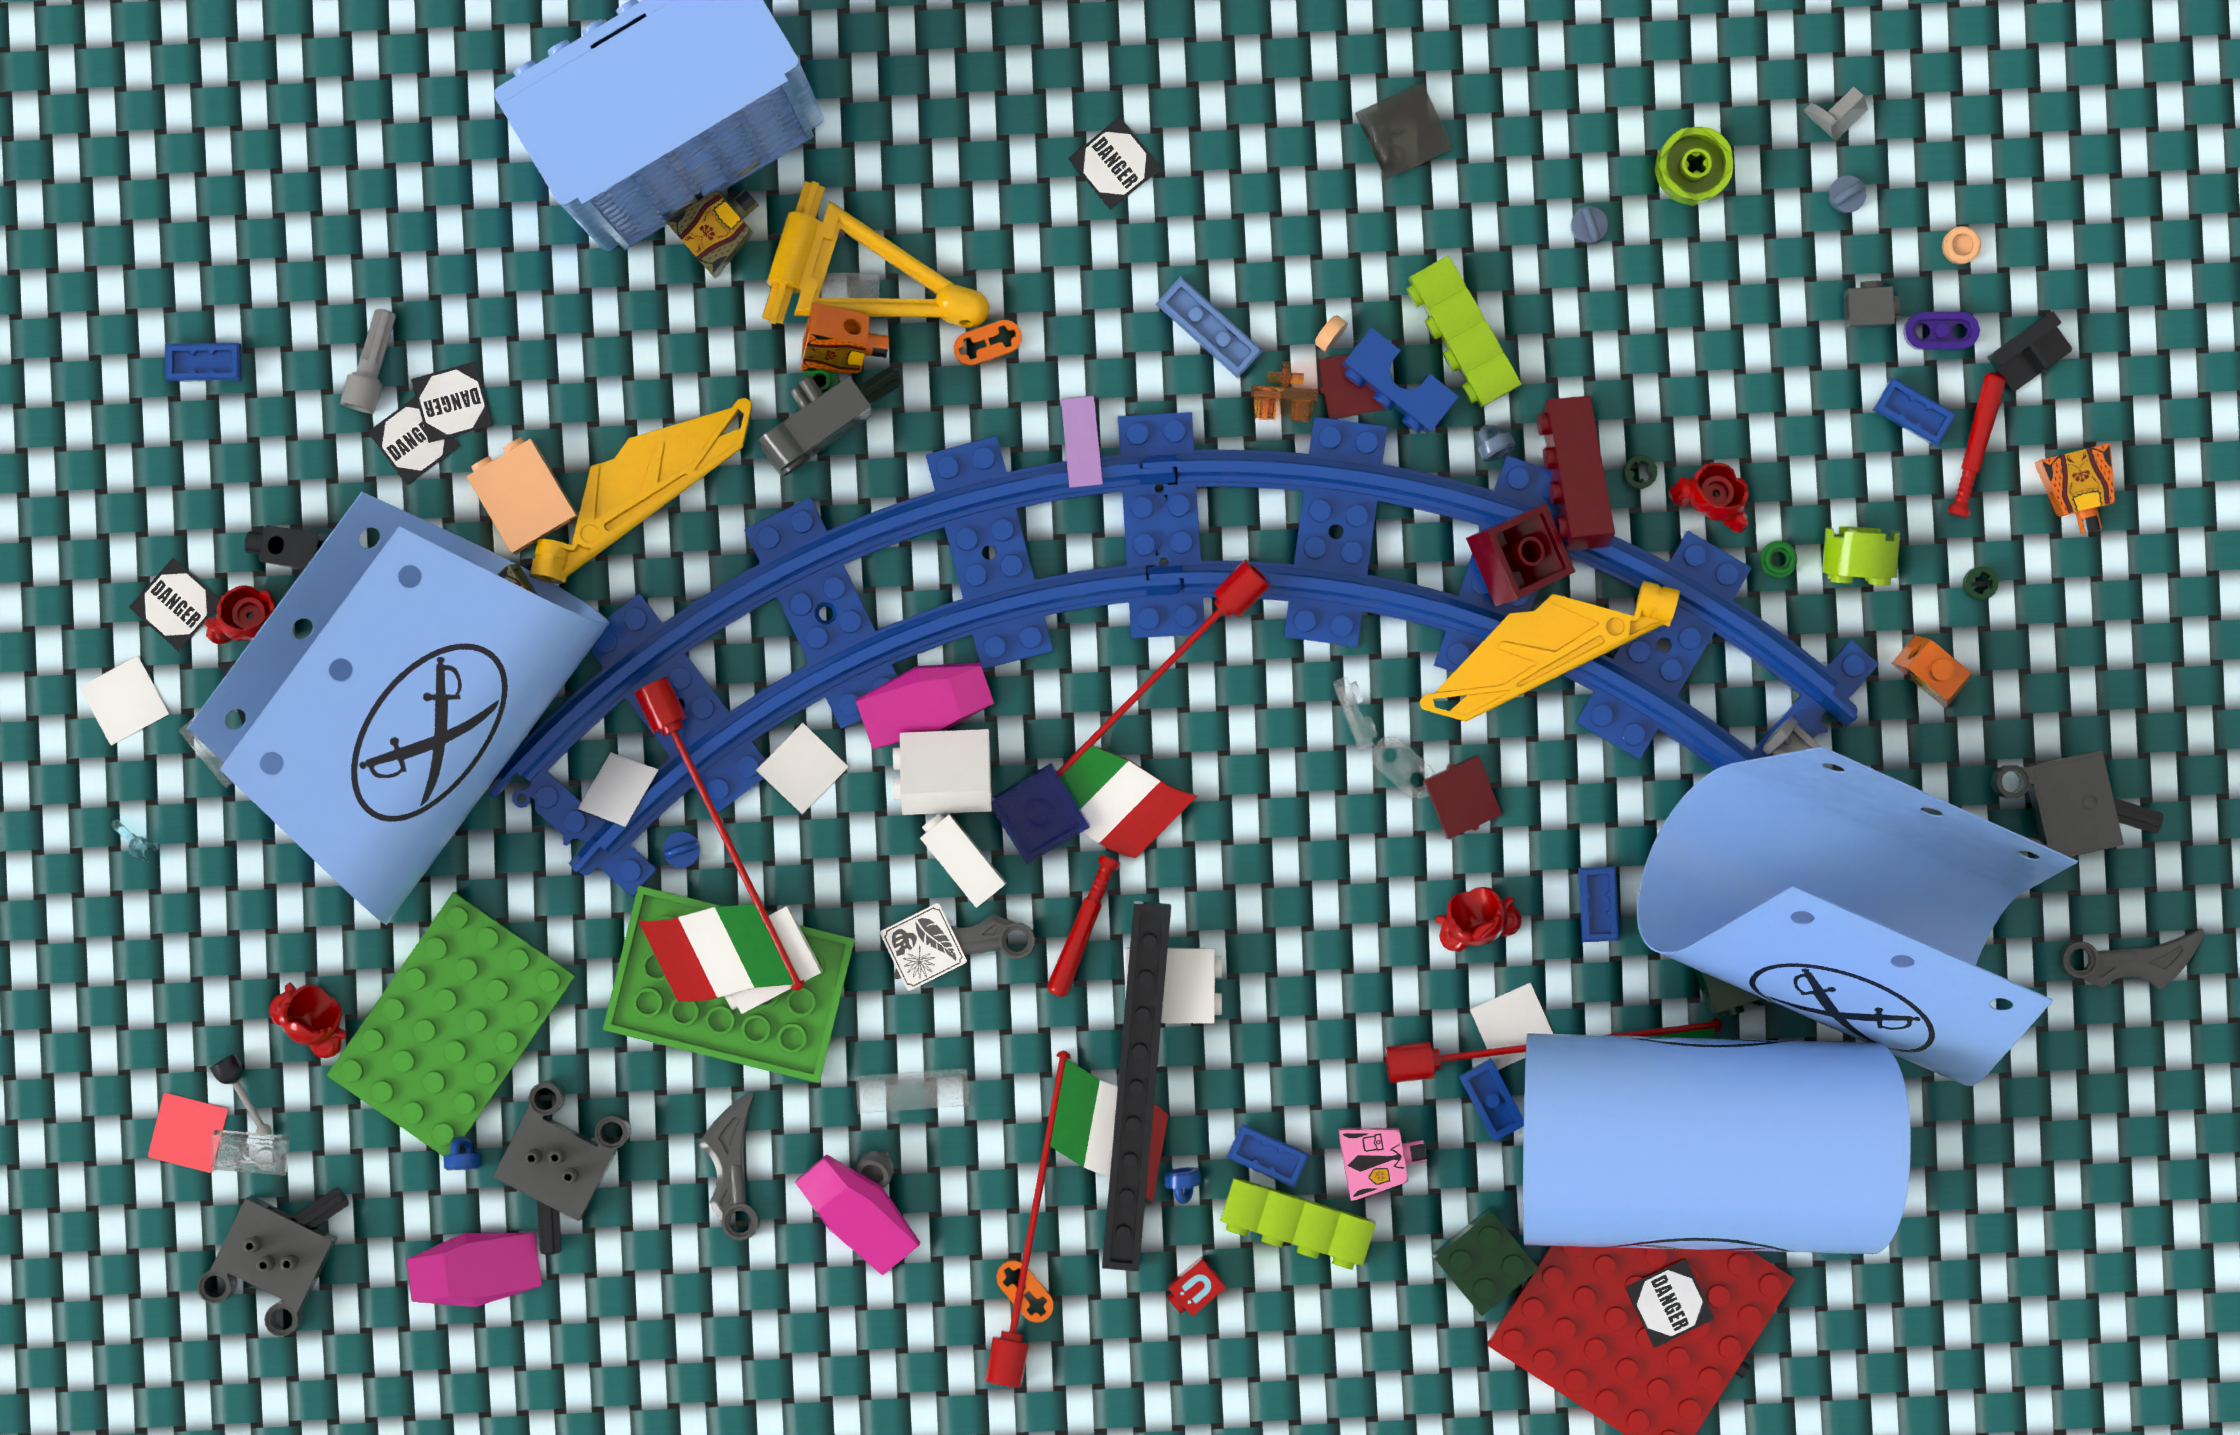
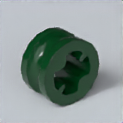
(1629, 474)
(1975, 573)

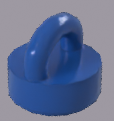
(681, 849)
(464, 1161)
(1182, 1178)

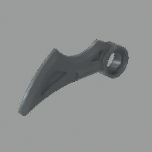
(990, 937)
(2154, 963)
(726, 1148)

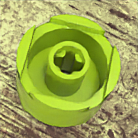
(1715, 165)
(1861, 554)

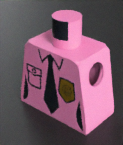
(1376, 1159)

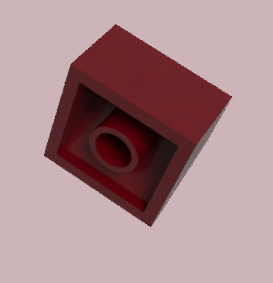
(1520, 555)

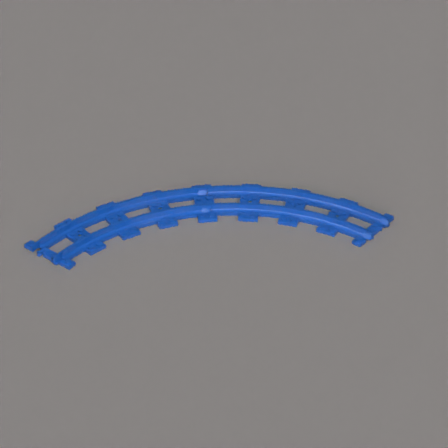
(1007, 607)

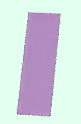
(1081, 441)

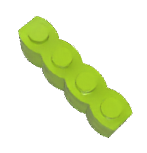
(1464, 332)
(1297, 1221)

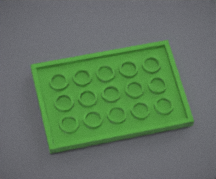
(451, 1024)
(778, 1036)

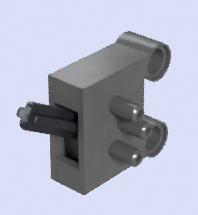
(276, 1254)

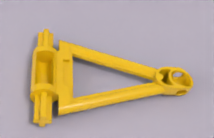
(806, 254)

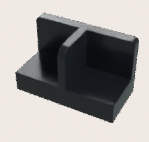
(2030, 352)

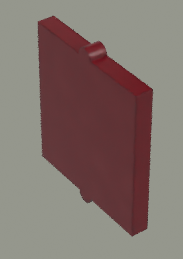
(1341, 394)
(1462, 797)

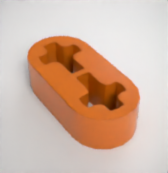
(983, 334)
(1032, 1284)

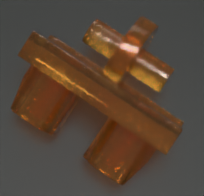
(1266, 396)

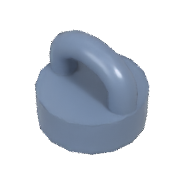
(1847, 194)
(1589, 225)
(1497, 446)

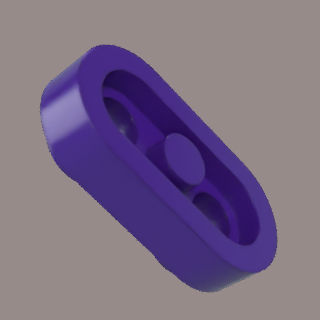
(1940, 330)

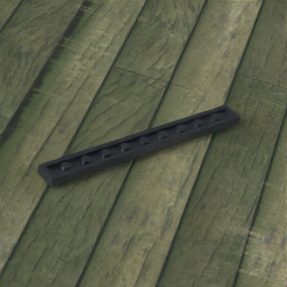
(1136, 1086)

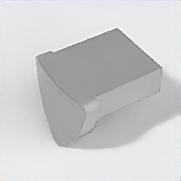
(1841, 115)
(1788, 739)

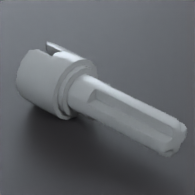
(363, 387)

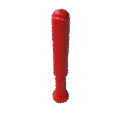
(1981, 429)
(1077, 940)

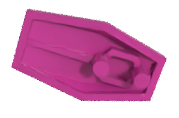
(923, 701)
(858, 1213)
(474, 1269)

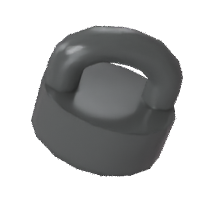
(876, 1167)

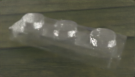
(912, 1090)

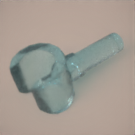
(136, 843)

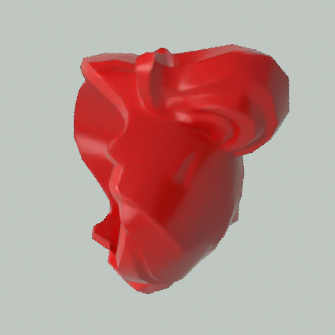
(1699, 492)
(233, 614)
(1477, 919)
(309, 1018)

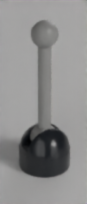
(229, 1072)

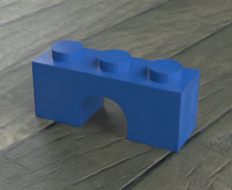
(1370, 365)

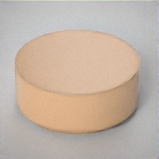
(1961, 245)
(1331, 333)

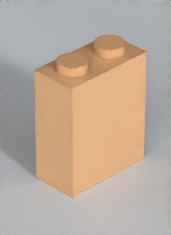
(521, 495)

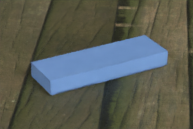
(1209, 327)

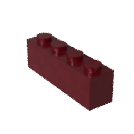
(1576, 473)

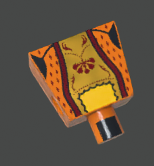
(839, 340)
(2079, 484)
(1932, 669)

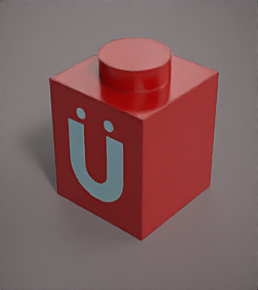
(1195, 1287)

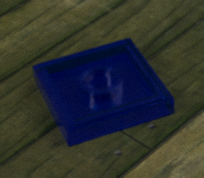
(1039, 813)

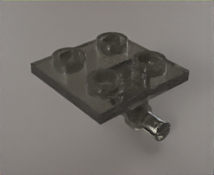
(1404, 131)

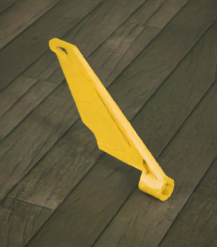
(638, 483)
(1544, 645)

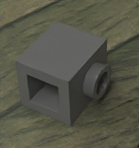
(1870, 306)

